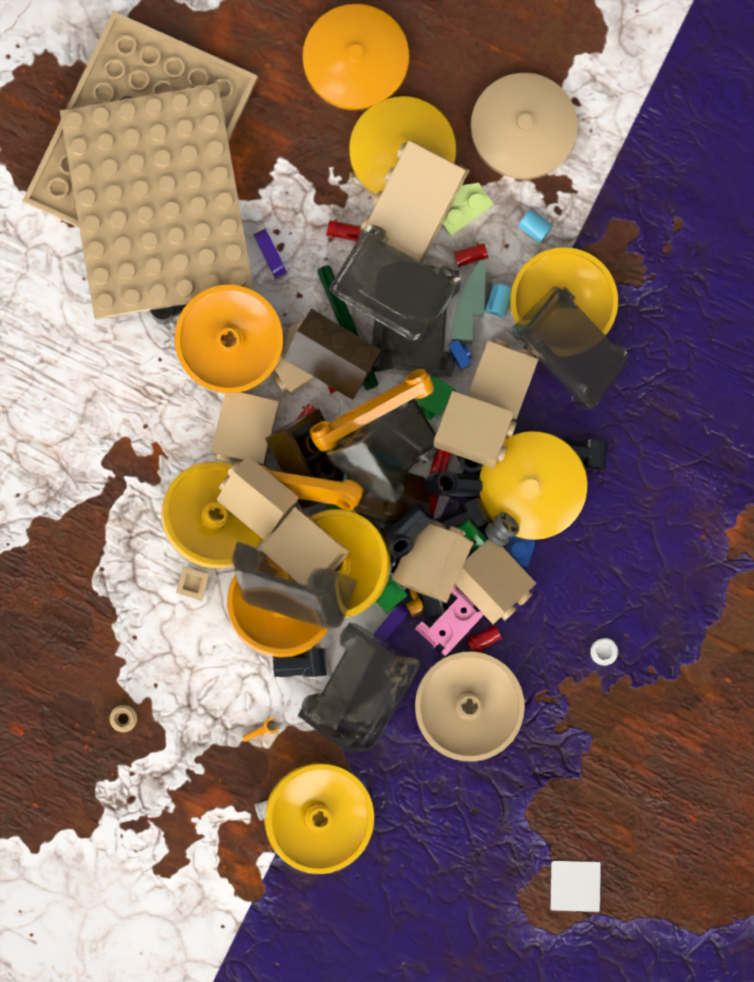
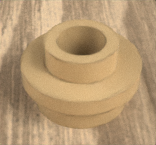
(114, 718)

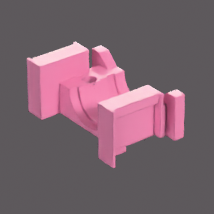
(452, 623)

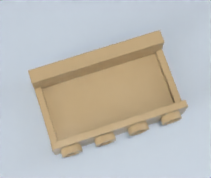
(416, 199)

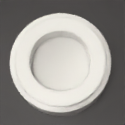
(604, 651)

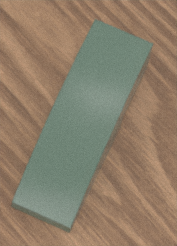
(470, 305)

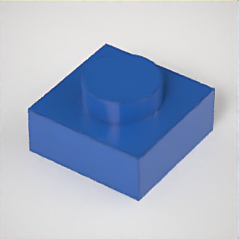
(460, 354)
(520, 550)

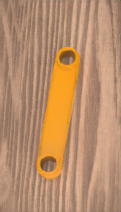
(417, 385)
(344, 494)

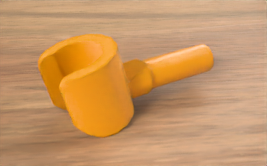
(415, 606)
(260, 731)

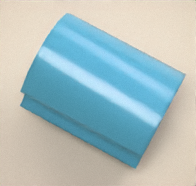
(535, 225)
(498, 300)

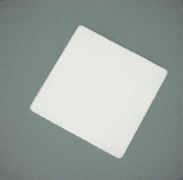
(575, 886)

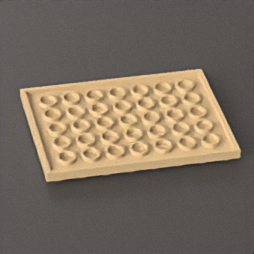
(126, 65)
(155, 200)

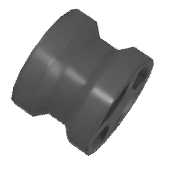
(503, 528)

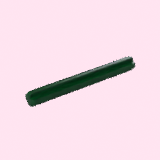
(342, 315)

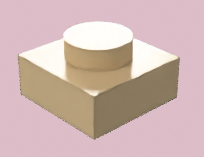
(192, 583)

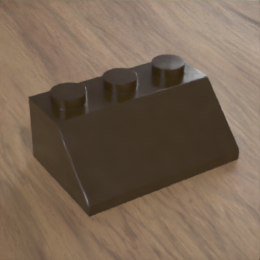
(332, 354)
(299, 455)
(388, 512)

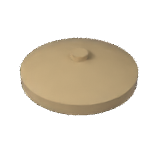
(524, 126)
(469, 706)

